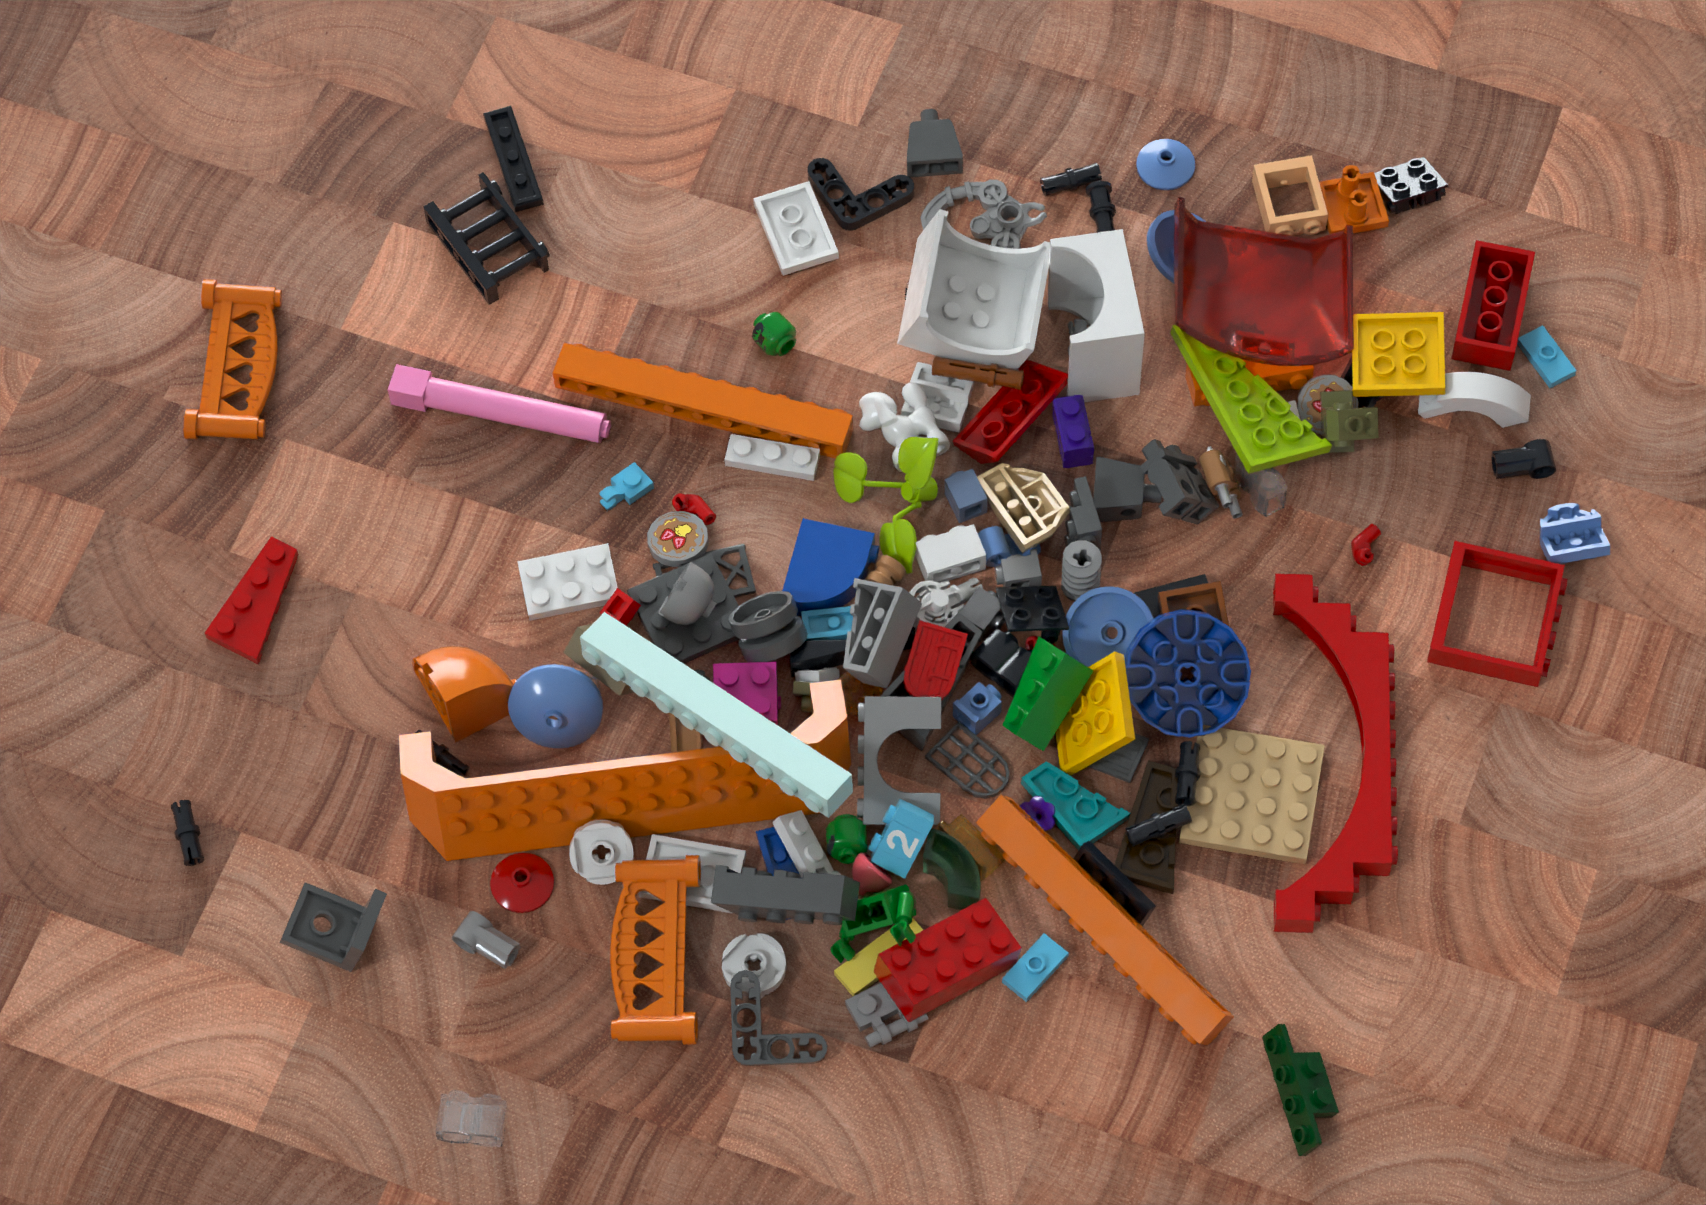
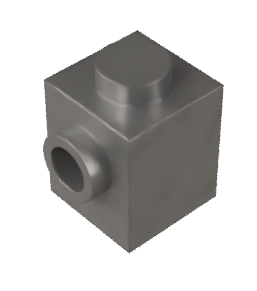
(984, 612)

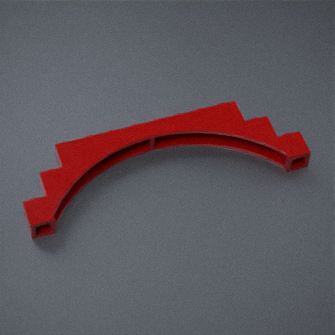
(1366, 838)

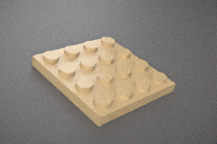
(1254, 795)

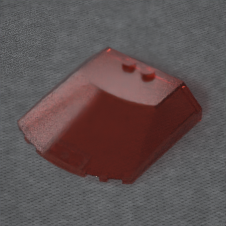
(1263, 291)

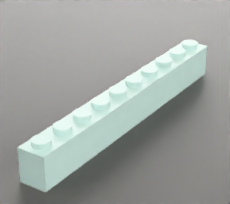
(716, 715)

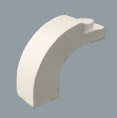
(1479, 393)

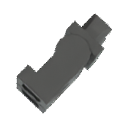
(1180, 484)

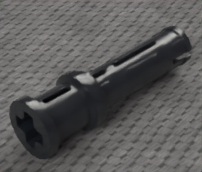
(1101, 208)

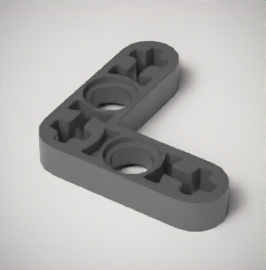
(764, 1042)

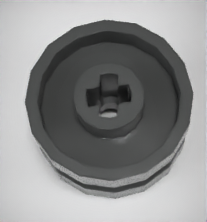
(768, 627)

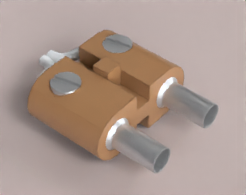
(1221, 480)

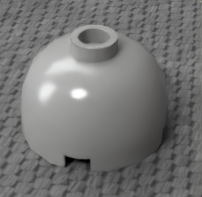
(689, 597)

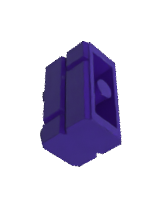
(1073, 431)

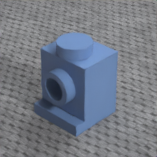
(976, 716)

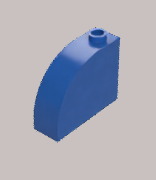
(826, 564)

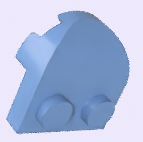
(1572, 534)

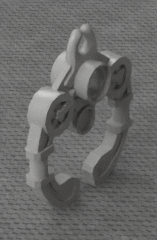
(999, 207)

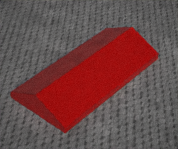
(1010, 413)

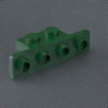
(1301, 1086)

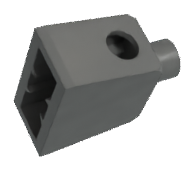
(933, 147)
(1121, 490)

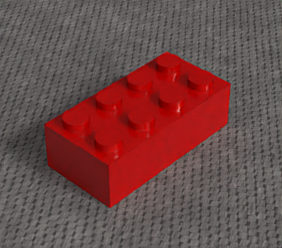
(1493, 305)
(947, 959)

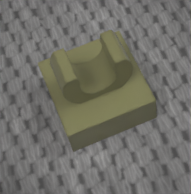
(802, 689)

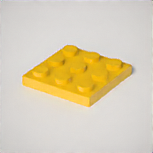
(1398, 354)
(1098, 718)

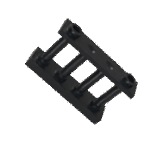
(472, 261)

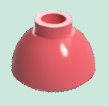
(871, 876)

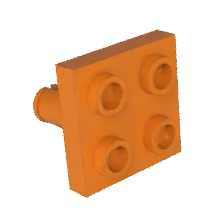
(1354, 202)

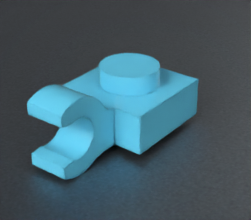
(627, 485)

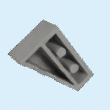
(879, 631)

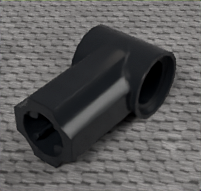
(1532, 459)

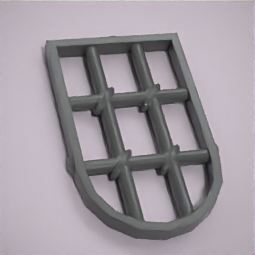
(957, 762)

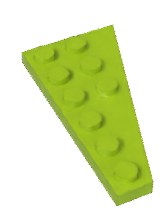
(1249, 409)

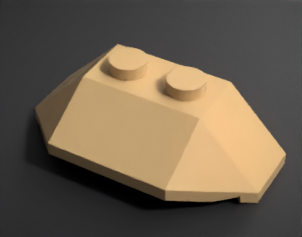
(1024, 503)

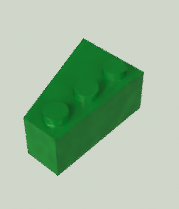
(1045, 693)

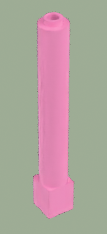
(418, 390)

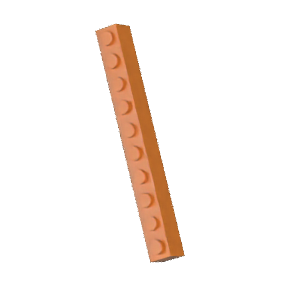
(701, 400)
(1105, 920)

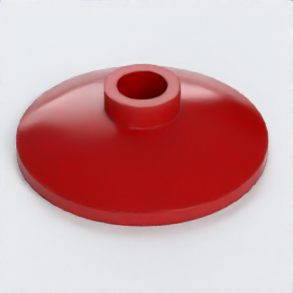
(525, 895)

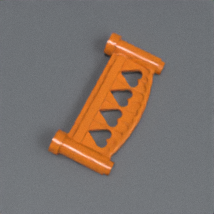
(215, 415)
(665, 1017)

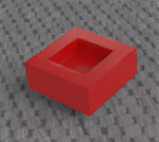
(621, 607)

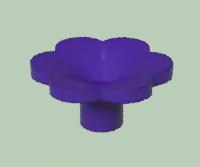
(1037, 807)

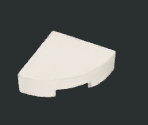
(822, 675)

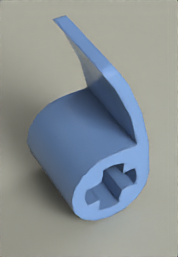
(999, 546)

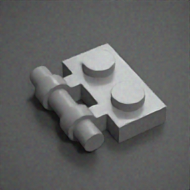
(872, 1008)

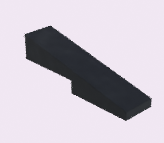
(825, 654)

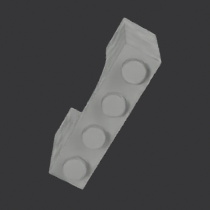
(881, 719)

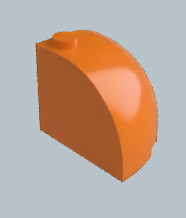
(464, 688)

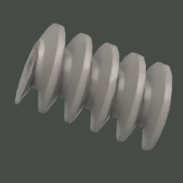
(1080, 569)

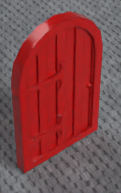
(933, 661)

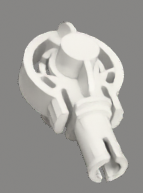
(940, 601)

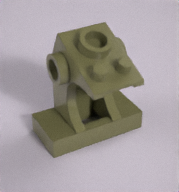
(1343, 423)

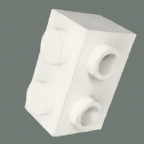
(951, 554)

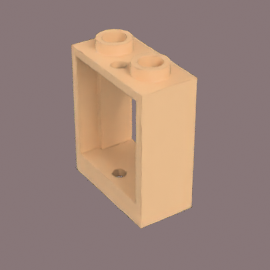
(1288, 173)

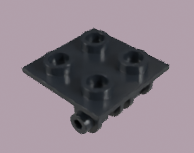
(1409, 183)
(1033, 610)

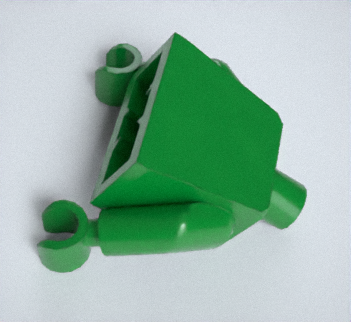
(877, 911)

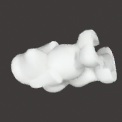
(880, 412)

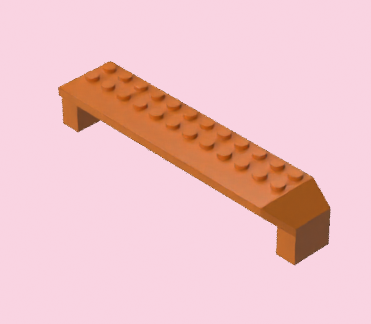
(640, 793)

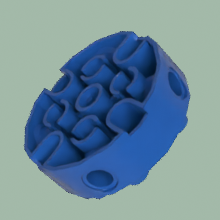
(1219, 673)

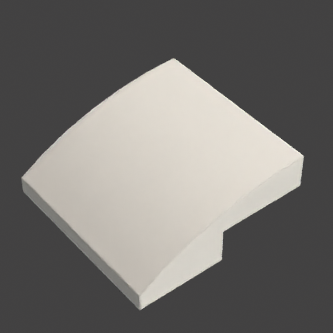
(945, 397)

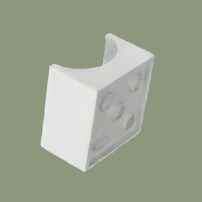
(1095, 282)
(973, 298)

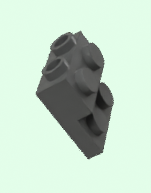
(1083, 517)

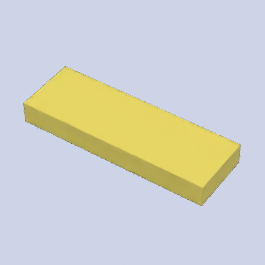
(858, 972)

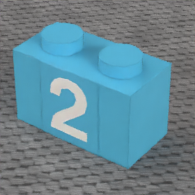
(901, 838)

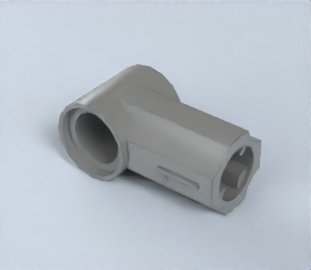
(480, 936)

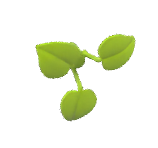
(917, 461)

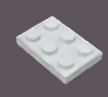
(796, 228)
(567, 581)
(711, 855)

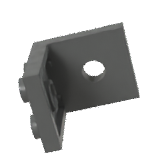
(349, 924)

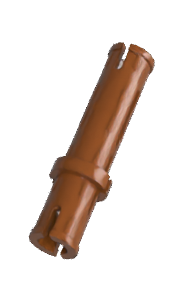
(970, 371)

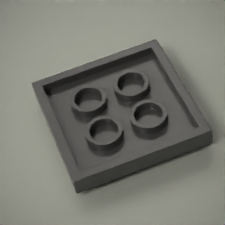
(690, 640)

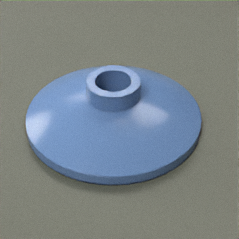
(1162, 173)

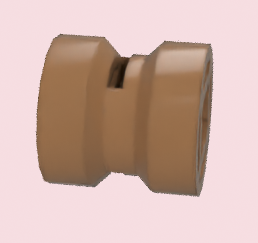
(887, 571)

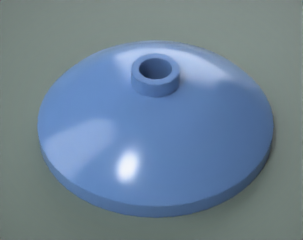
(1161, 243)
(1097, 612)
(557, 693)

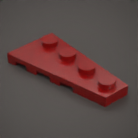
(249, 611)

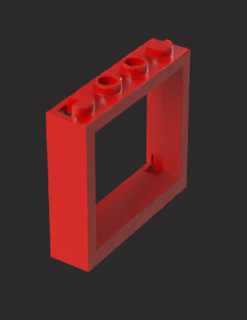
(1509, 565)

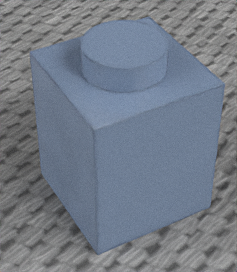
(965, 495)

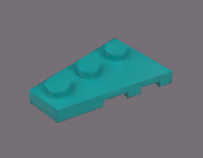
(1078, 811)

